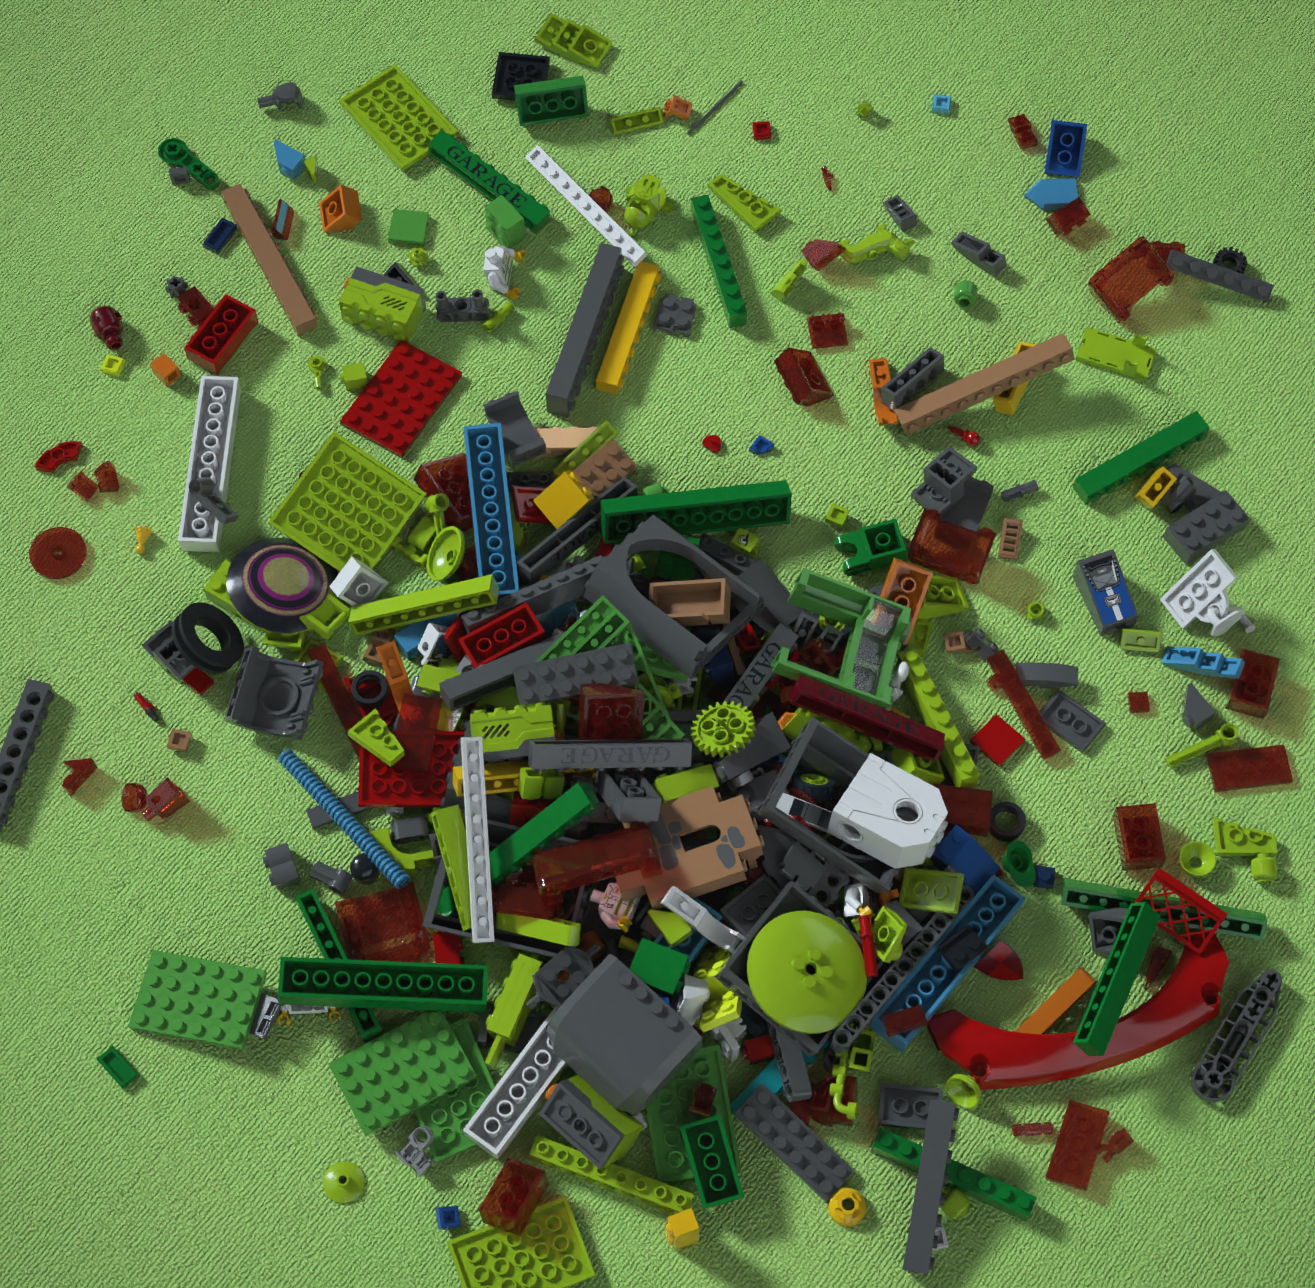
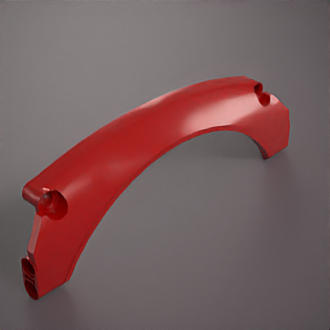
(1018, 1059)

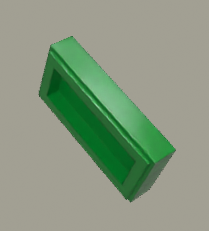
(117, 1067)

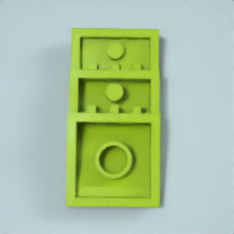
(573, 41)

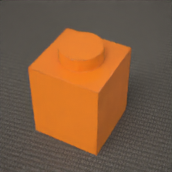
(165, 369)

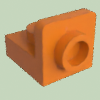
(677, 107)

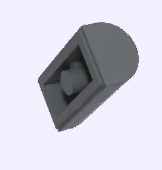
(804, 628)

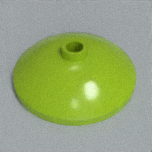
(446, 554)

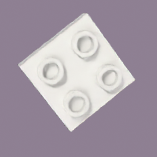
(728, 1036)

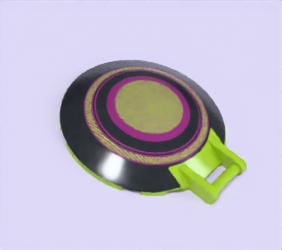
(284, 589)

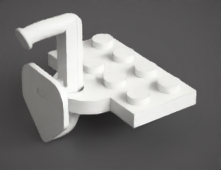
(1204, 597)

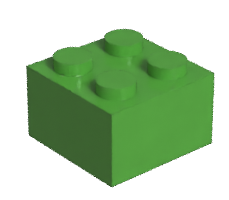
(504, 222)

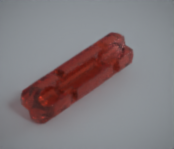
(1032, 1129)

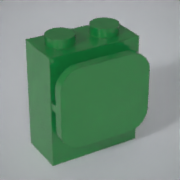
(660, 967)

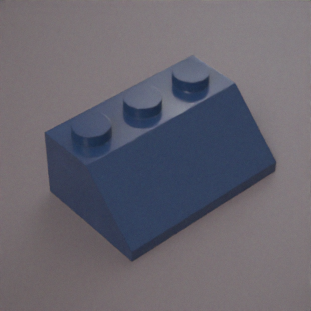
(721, 665)

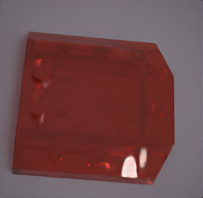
(384, 926)

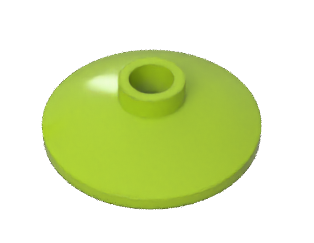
(344, 1192)

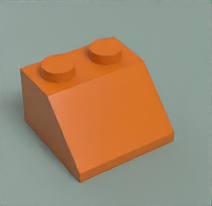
(340, 210)

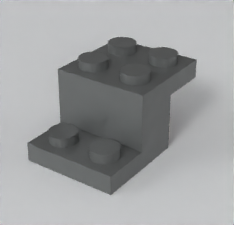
(944, 481)
(165, 653)

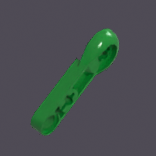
(184, 158)

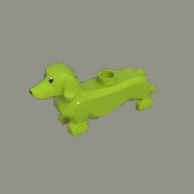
(875, 244)

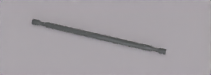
(715, 107)

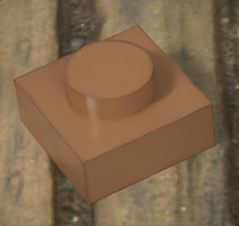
(179, 740)

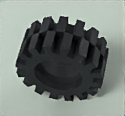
(1233, 256)

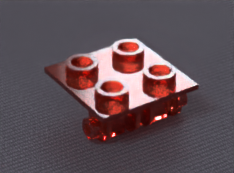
(827, 330)

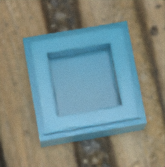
(941, 104)

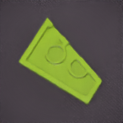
(376, 738)
(1240, 841)

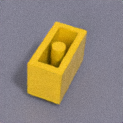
(1155, 487)

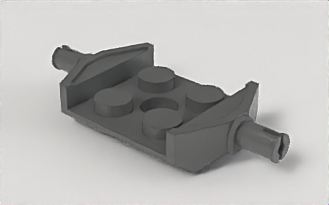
(575, 962)

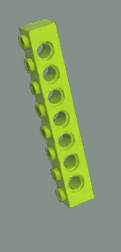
(610, 1177)

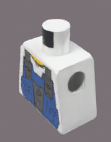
(433, 645)

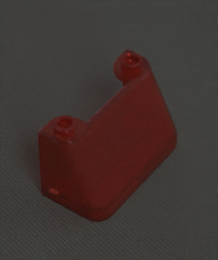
(1129, 278)
(950, 547)

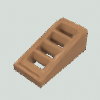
(1013, 527)

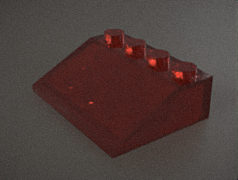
(452, 479)
(610, 712)

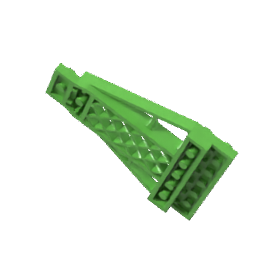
(597, 630)

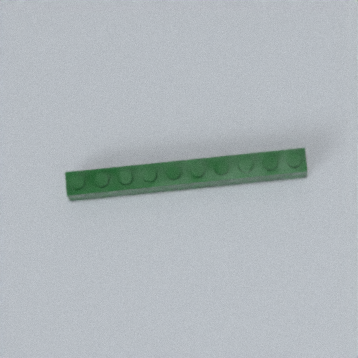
(532, 838)
(1104, 897)

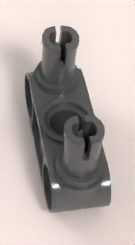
(449, 309)

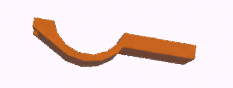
(879, 377)
(394, 671)

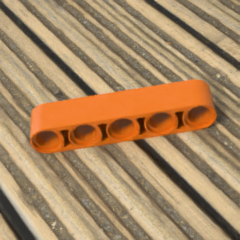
(1058, 1003)

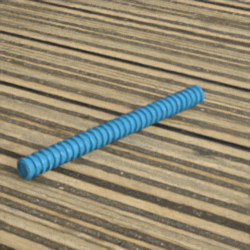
(344, 819)

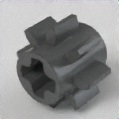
(176, 286)

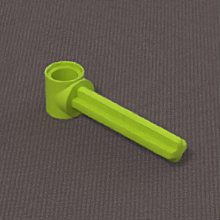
(437, 505)
(1205, 745)

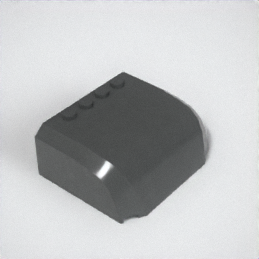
(621, 1037)

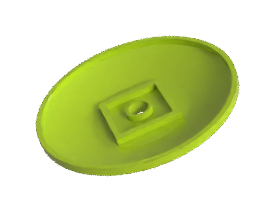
(784, 986)

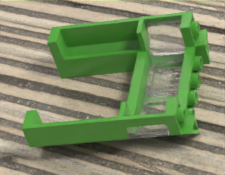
(873, 641)

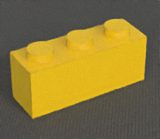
(682, 1229)

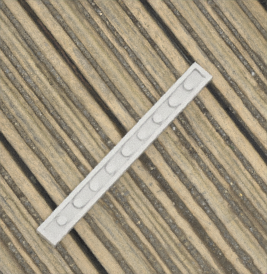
(586, 206)
(477, 840)

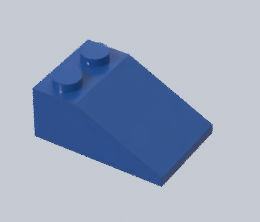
(1065, 148)
(966, 857)

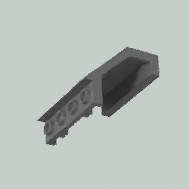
(273, 694)

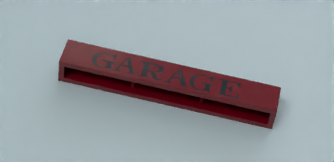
(868, 718)

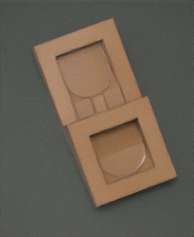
(377, 639)
(956, 643)

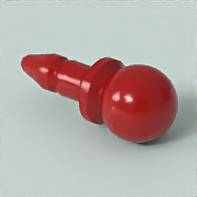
(971, 438)

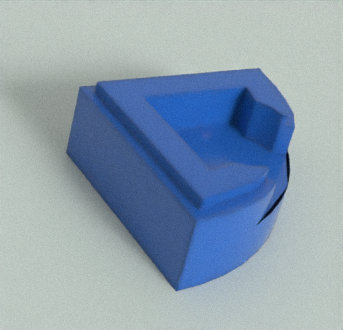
(761, 446)

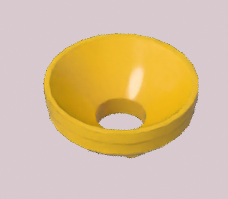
(845, 1217)

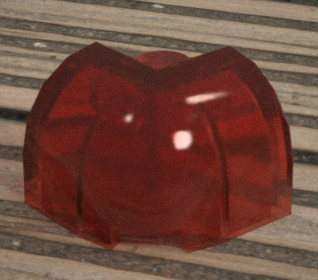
(821, 1103)

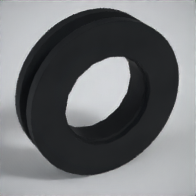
(195, 650)

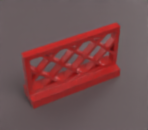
(1191, 897)

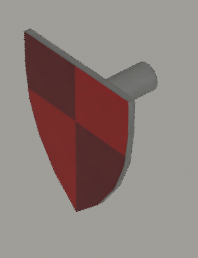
(1001, 963)

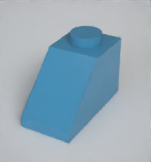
(289, 160)

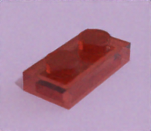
(904, 1020)

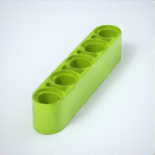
(554, 930)

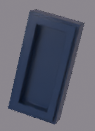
(220, 236)

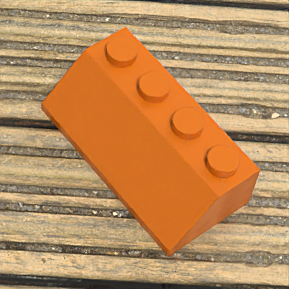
(907, 586)

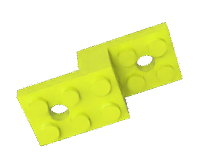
(722, 1003)

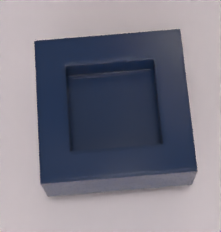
(1044, 877)

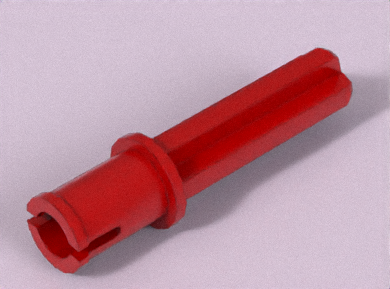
(867, 938)

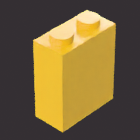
(564, 498)

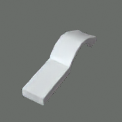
(701, 919)

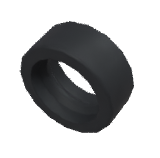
(370, 675)
(1015, 810)

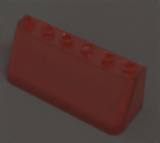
(595, 860)

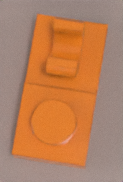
(884, 897)

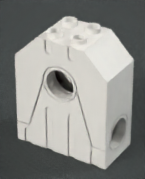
(890, 814)

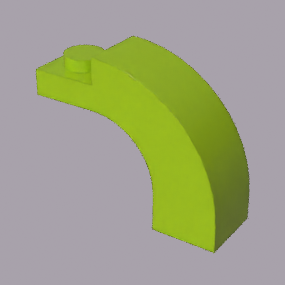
(408, 862)
(862, 1050)

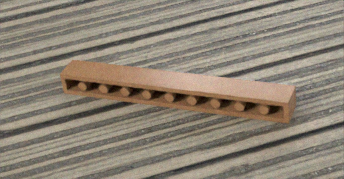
(269, 259)
(984, 384)

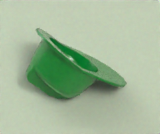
(1019, 864)

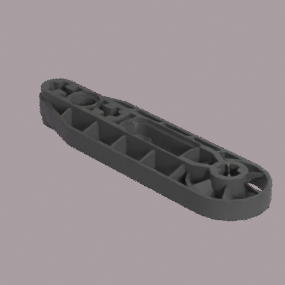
(1244, 1027)

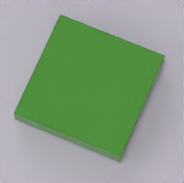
(408, 227)

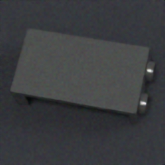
(518, 433)
(972, 506)

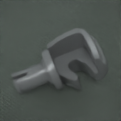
(282, 93)

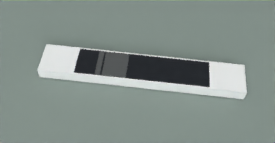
(812, 814)

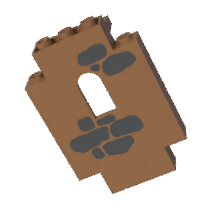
(703, 867)

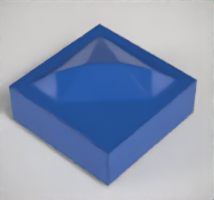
(448, 1217)

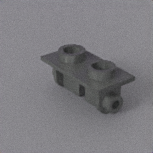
(976, 639)

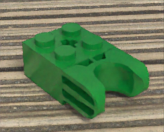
(873, 546)

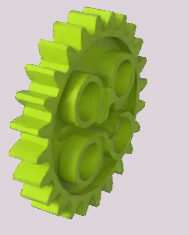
(714, 738)

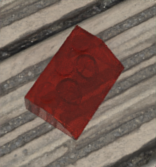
(803, 377)
(524, 900)

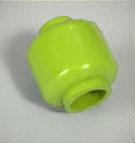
(1264, 868)
(955, 1203)

